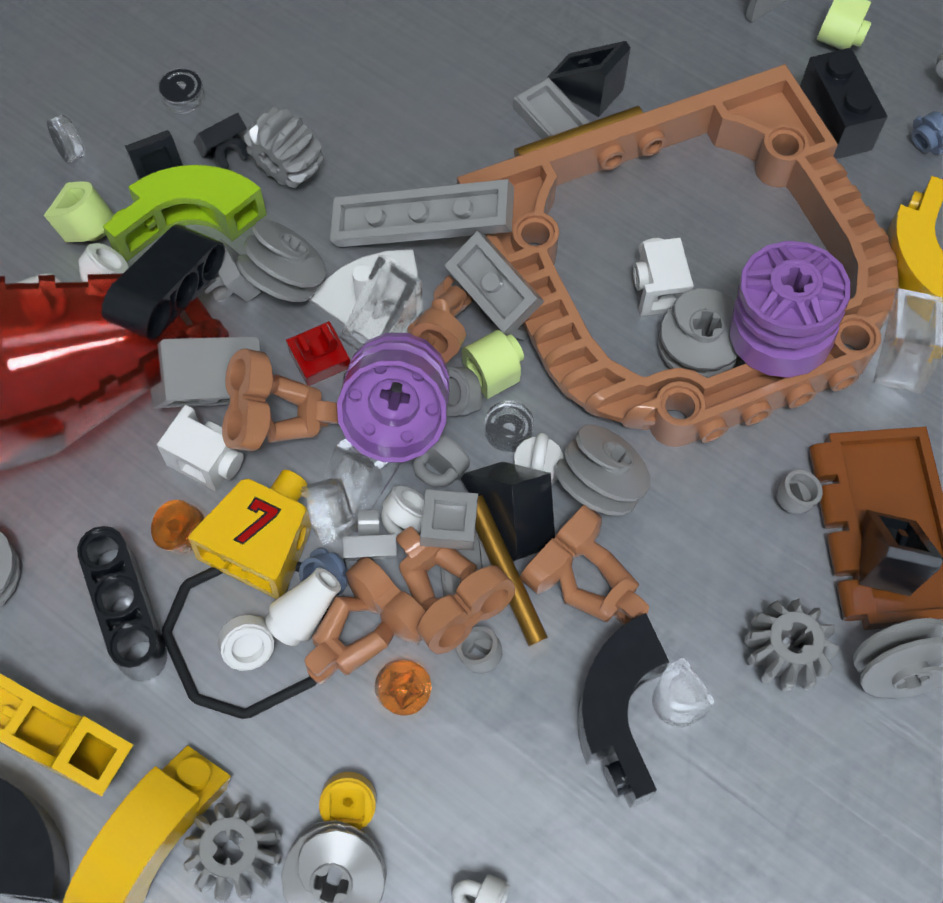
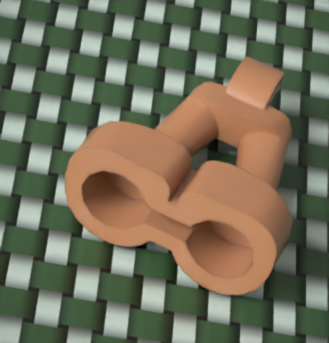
(438, 322)
(249, 416)
(555, 565)
(372, 593)
(451, 618)

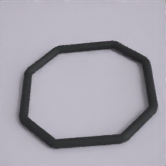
(185, 677)

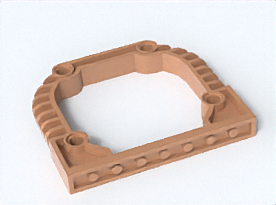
(791, 148)

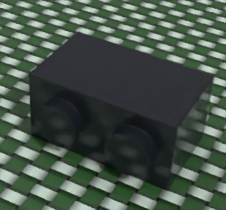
(844, 101)

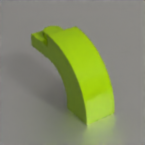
(185, 197)

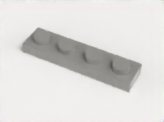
(423, 213)

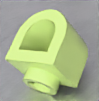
(845, 24)
(79, 213)
(494, 361)

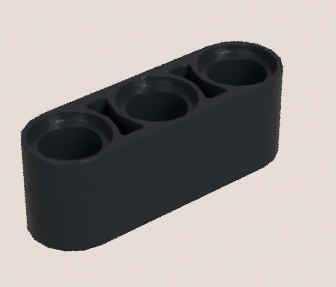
(163, 282)
(111, 582)

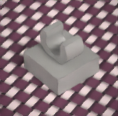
(231, 280)
(449, 519)
(369, 541)

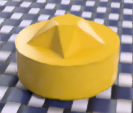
(348, 799)

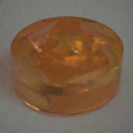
(174, 524)
(403, 687)

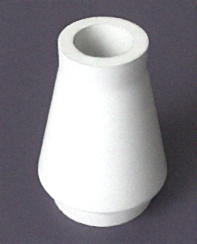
(300, 609)

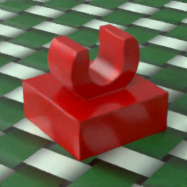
(318, 353)

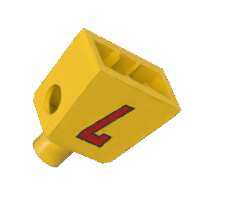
(256, 533)

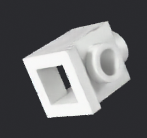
(661, 275)
(199, 450)

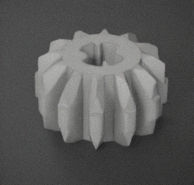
(283, 147)
(806, 633)
(212, 856)

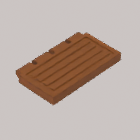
(888, 475)

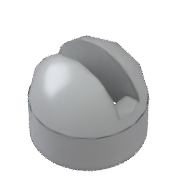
(804, 492)
(486, 642)

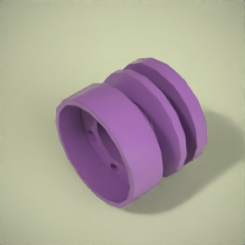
(789, 308)
(391, 423)

